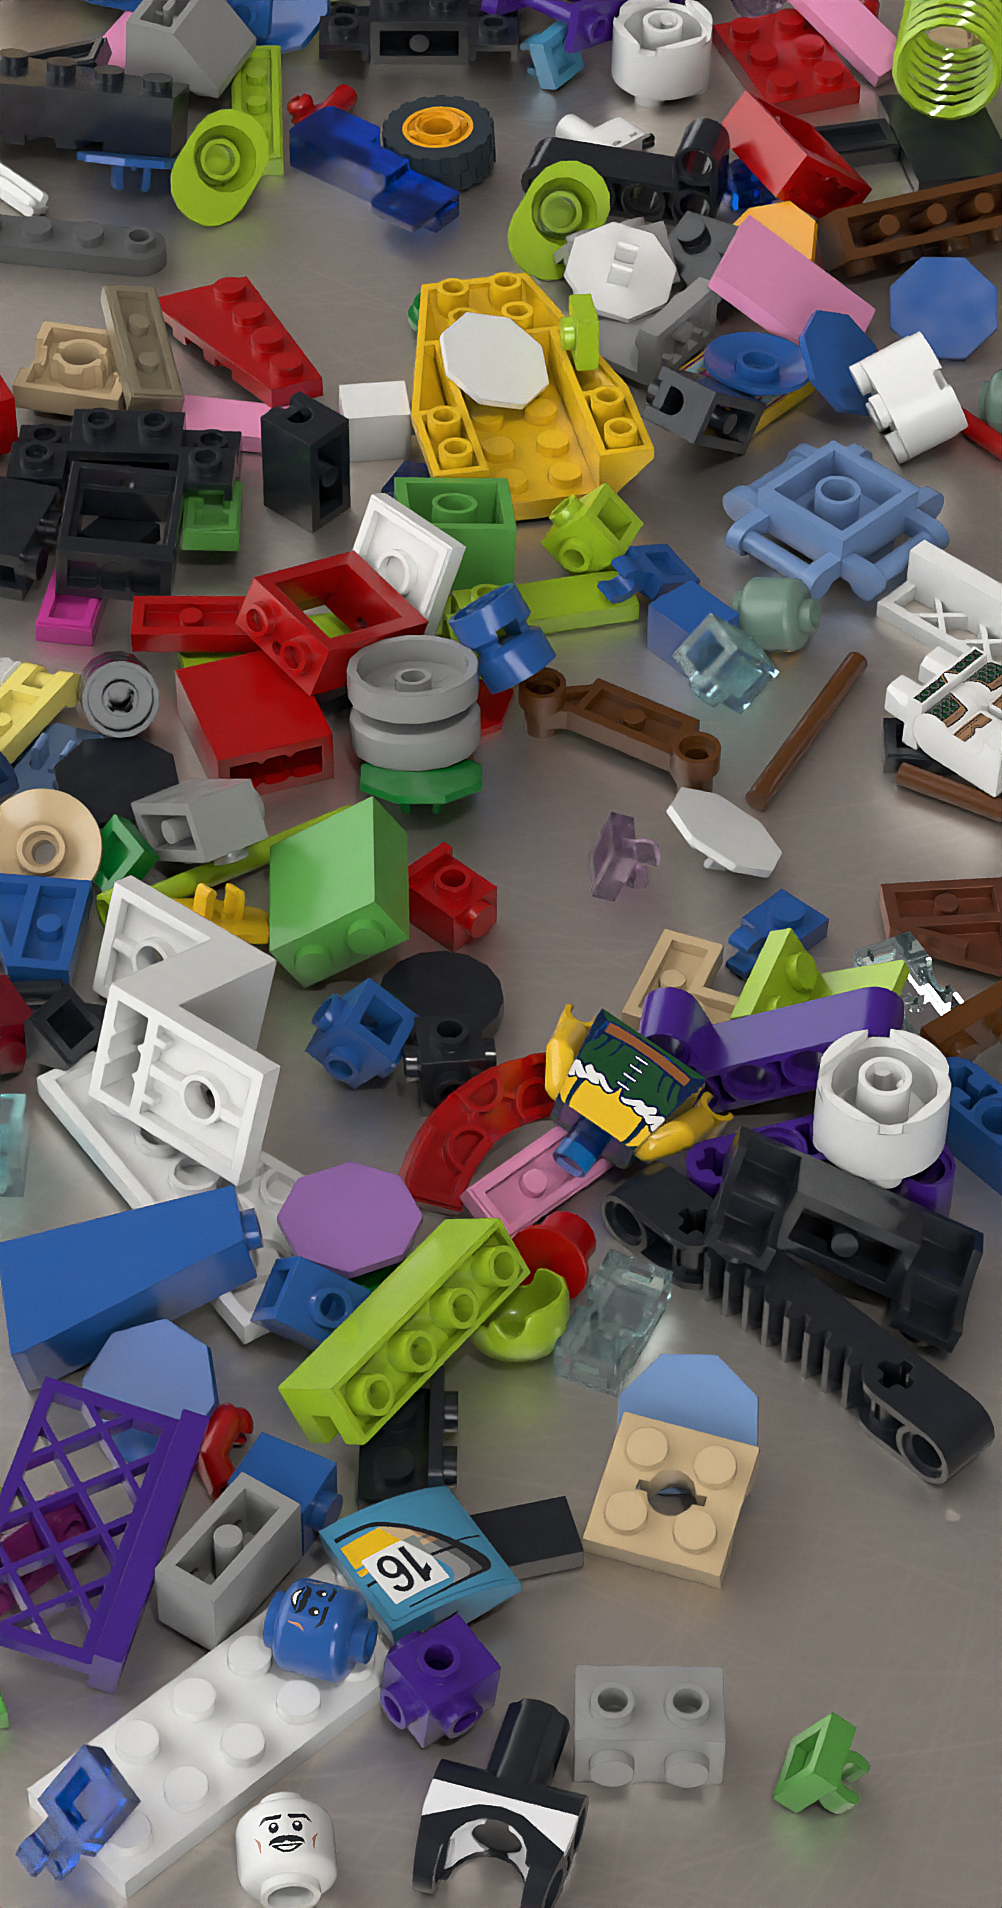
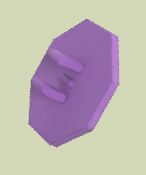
(350, 1219)

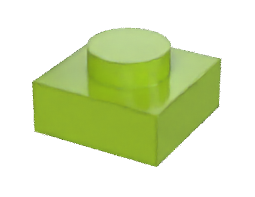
(581, 332)

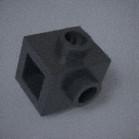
(445, 1055)

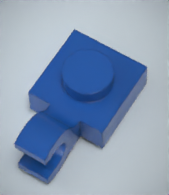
(646, 569)
(775, 913)

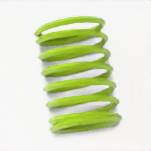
(914, 44)

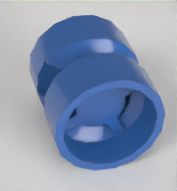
(514, 655)

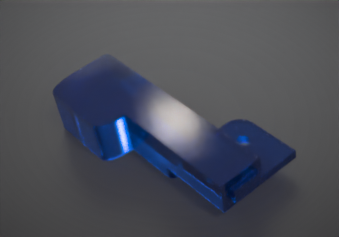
(350, 157)

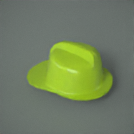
(219, 167)
(558, 203)

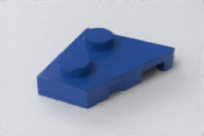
(42, 925)

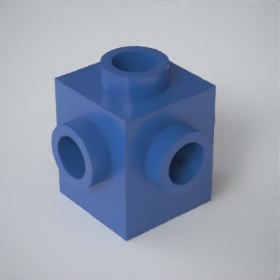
(360, 1033)

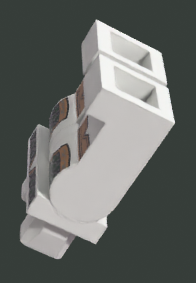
(954, 714)

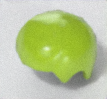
(527, 1320)

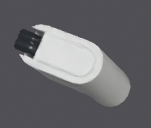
(613, 133)

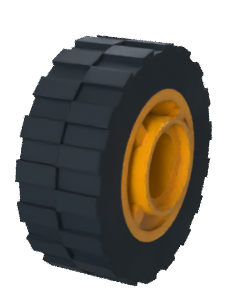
(443, 139)

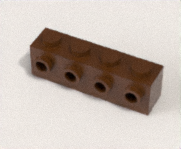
(911, 223)

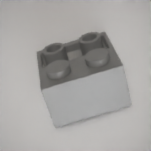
(190, 40)

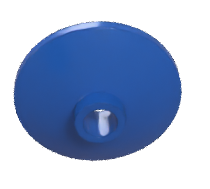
(756, 363)

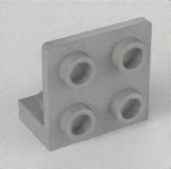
(662, 337)

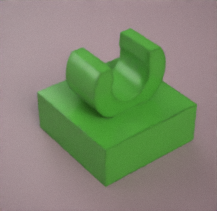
(817, 1763)

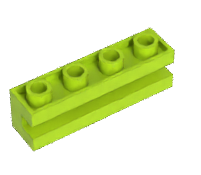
(404, 1331)

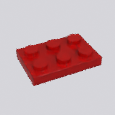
(786, 62)

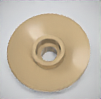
(49, 818)

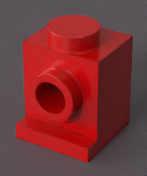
(450, 899)

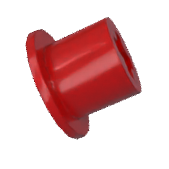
(561, 1245)

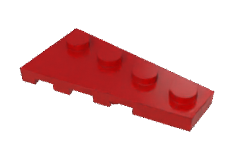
(243, 335)

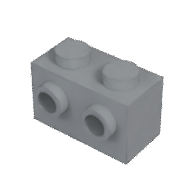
(202, 820)
(229, 1561)
(648, 1725)

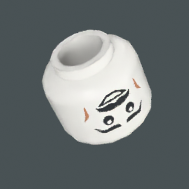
(286, 1851)

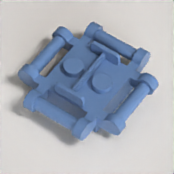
(839, 514)

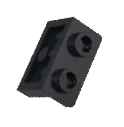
(410, 1447)

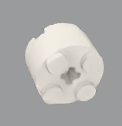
(662, 50)
(909, 397)
(882, 1105)

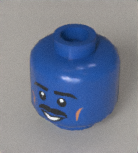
(319, 1630)

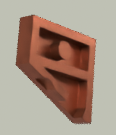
(949, 919)

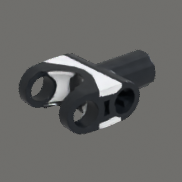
(506, 1809)

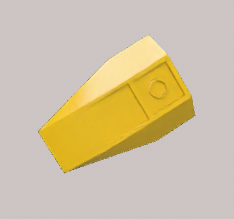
(561, 443)

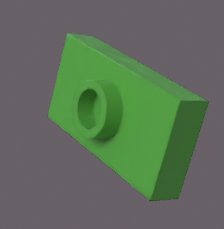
(211, 521)

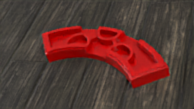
(467, 1126)

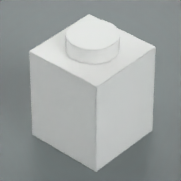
(377, 420)

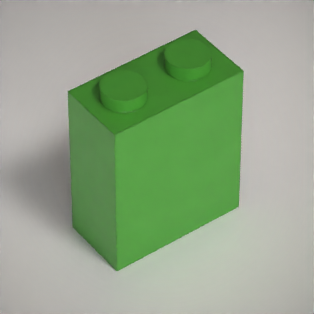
(339, 892)

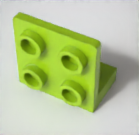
(789, 976)

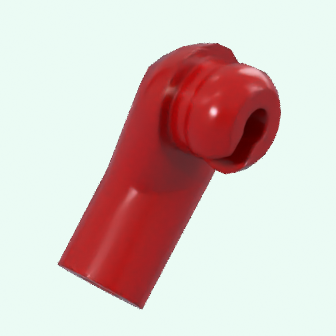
(223, 1431)

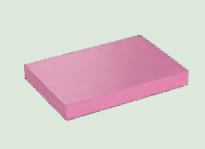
(780, 284)

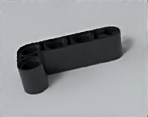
(647, 182)

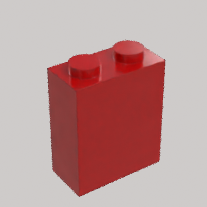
(254, 723)

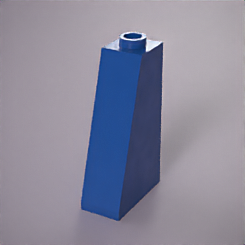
(118, 1272)

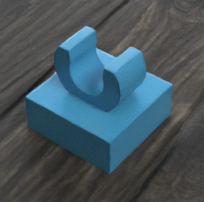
(550, 61)

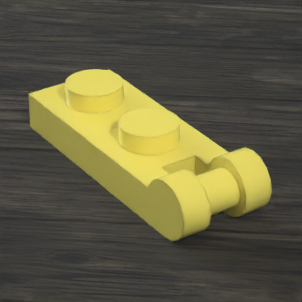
(30, 703)

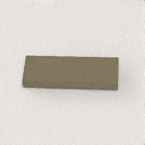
(141, 348)

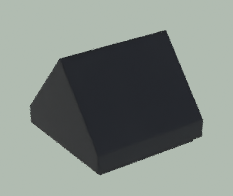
(61, 1030)

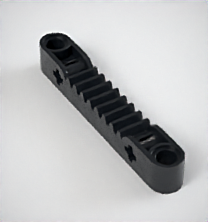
(922, 1422)

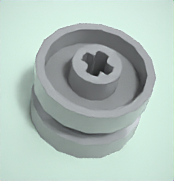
(414, 702)

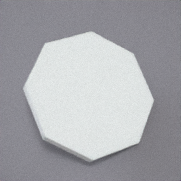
(621, 270)
(494, 360)
(724, 833)

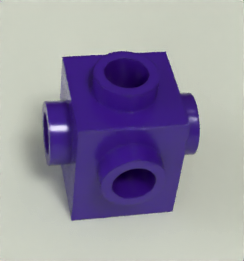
(439, 1681)

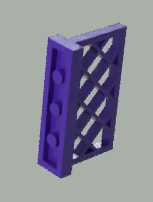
(145, 1529)

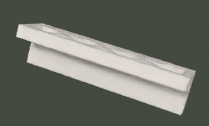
(959, 601)

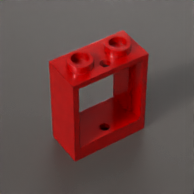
(792, 157)
(350, 591)

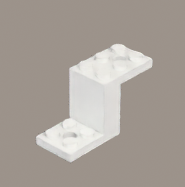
(184, 1030)

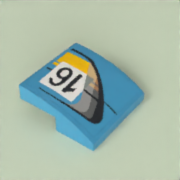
(419, 1561)

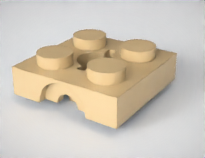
(70, 371)
(660, 1457)

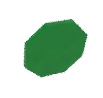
(422, 787)

